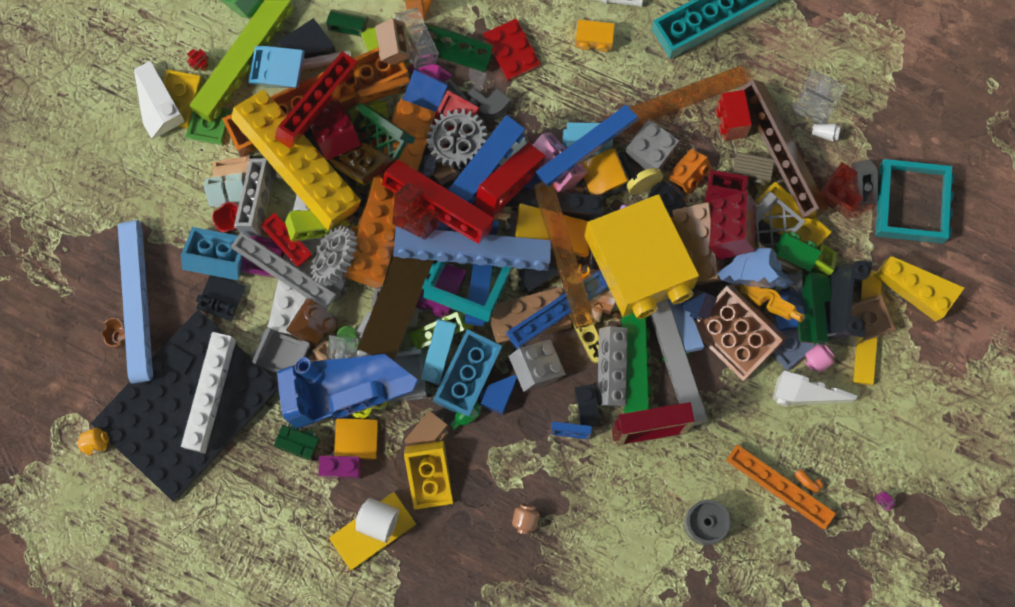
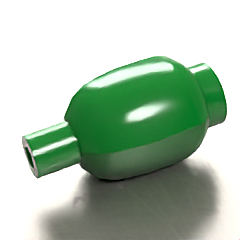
(461, 419)

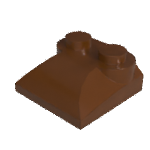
(312, 323)

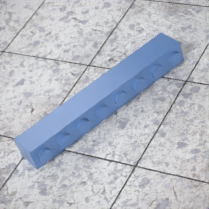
(492, 250)

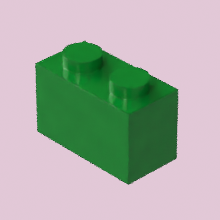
(797, 251)

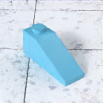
(439, 351)

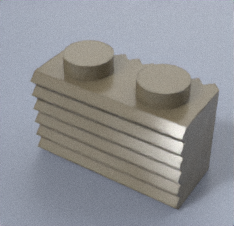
(757, 168)

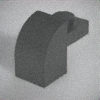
(493, 106)

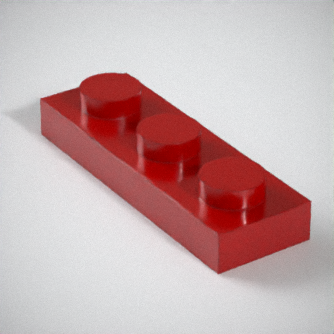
(279, 234)

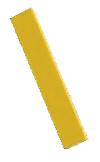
(866, 351)

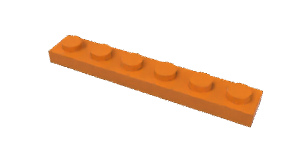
(780, 487)

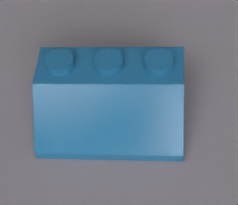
(211, 254)

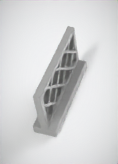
(761, 210)

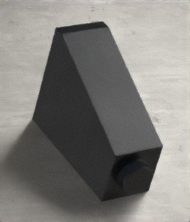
(308, 38)
(533, 280)

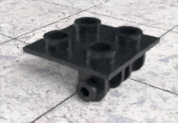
(220, 297)

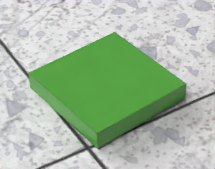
(204, 131)

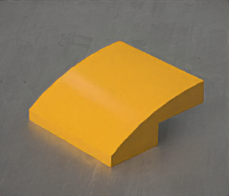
(604, 172)
(356, 438)

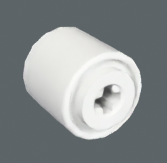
(377, 519)

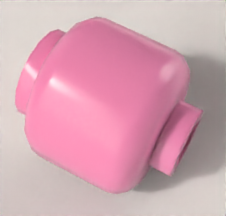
(819, 358)

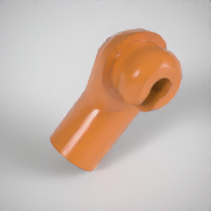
(807, 482)

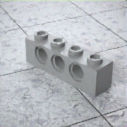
(255, 197)
(612, 366)

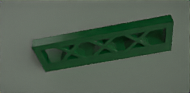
(457, 53)

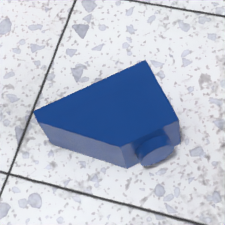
(498, 395)

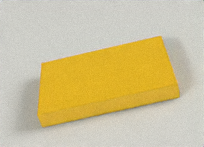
(182, 89)

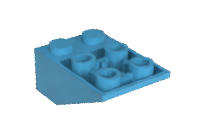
(276, 67)

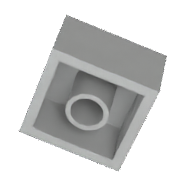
(651, 146)
(537, 365)

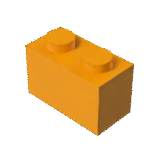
(594, 35)

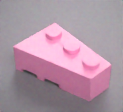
(551, 147)

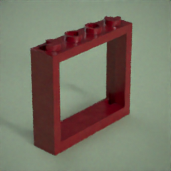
(653, 424)

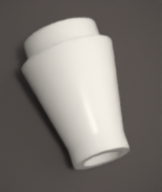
(827, 131)

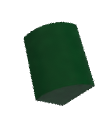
(346, 22)

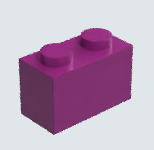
(339, 467)

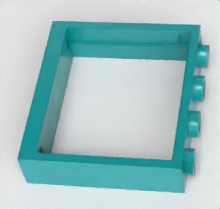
(882, 228)
(459, 303)

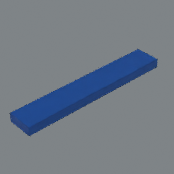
(587, 145)
(480, 284)
(552, 313)

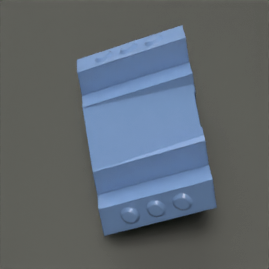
(756, 270)

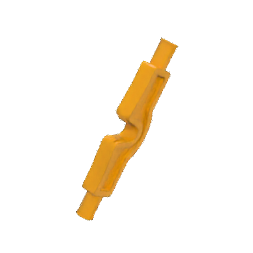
(776, 304)

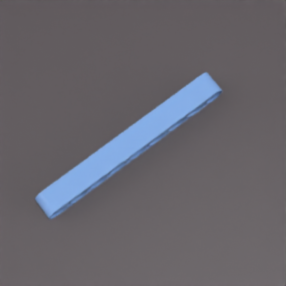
(135, 302)

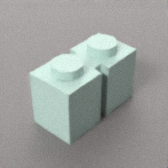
(216, 191)

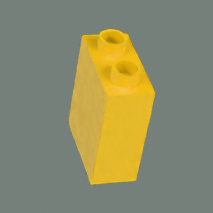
(641, 257)

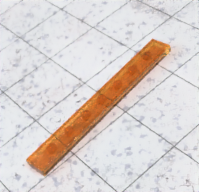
(688, 95)
(564, 255)

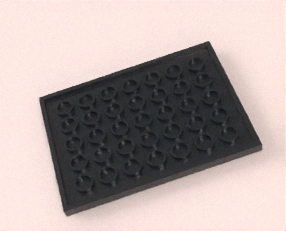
(152, 416)

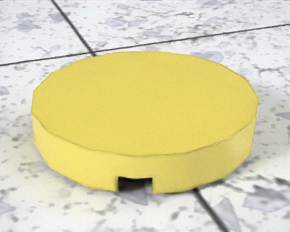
(645, 181)

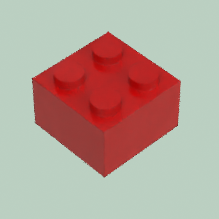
(733, 115)

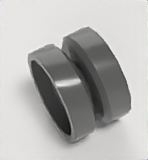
(695, 526)

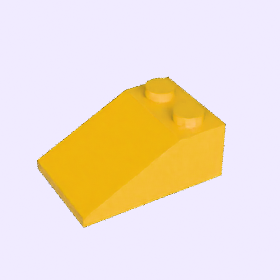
(428, 474)

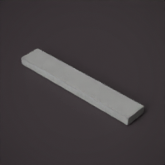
(283, 270)

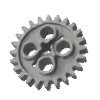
(440, 136)
(333, 255)

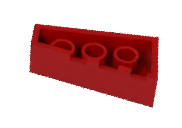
(508, 179)

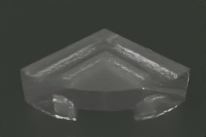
(477, 79)

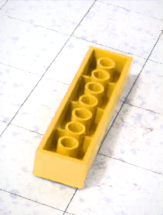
(300, 166)

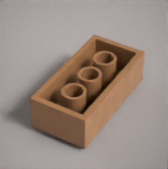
(694, 230)
(512, 312)

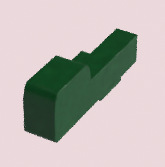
(815, 293)

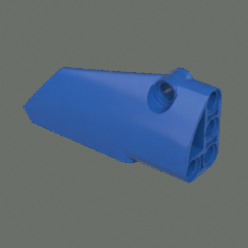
(339, 387)

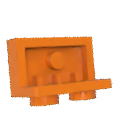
(690, 170)

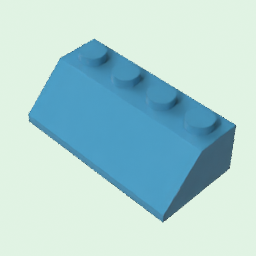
(467, 373)

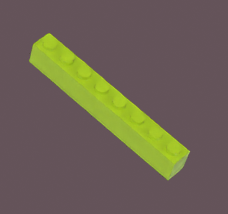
(239, 58)

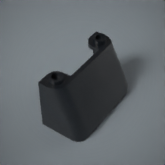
(841, 326)

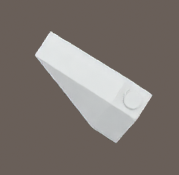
(156, 104)
(796, 390)

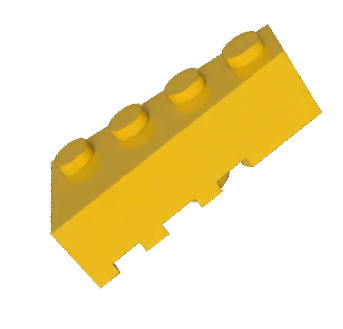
(920, 288)

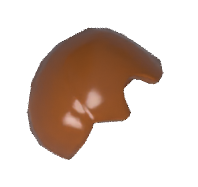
(114, 333)

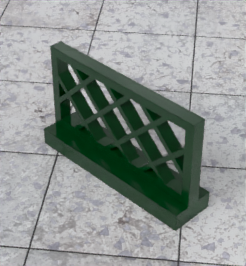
(374, 118)

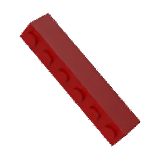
(315, 100)
(451, 208)

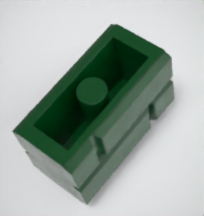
(297, 442)

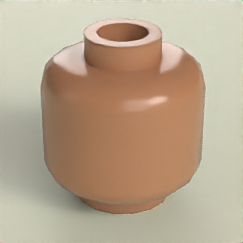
(525, 518)

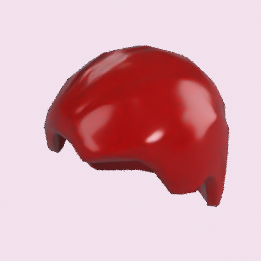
(225, 217)

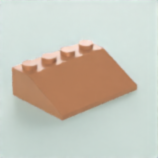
(739, 333)

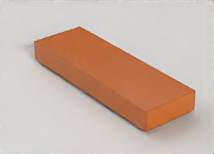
(382, 90)

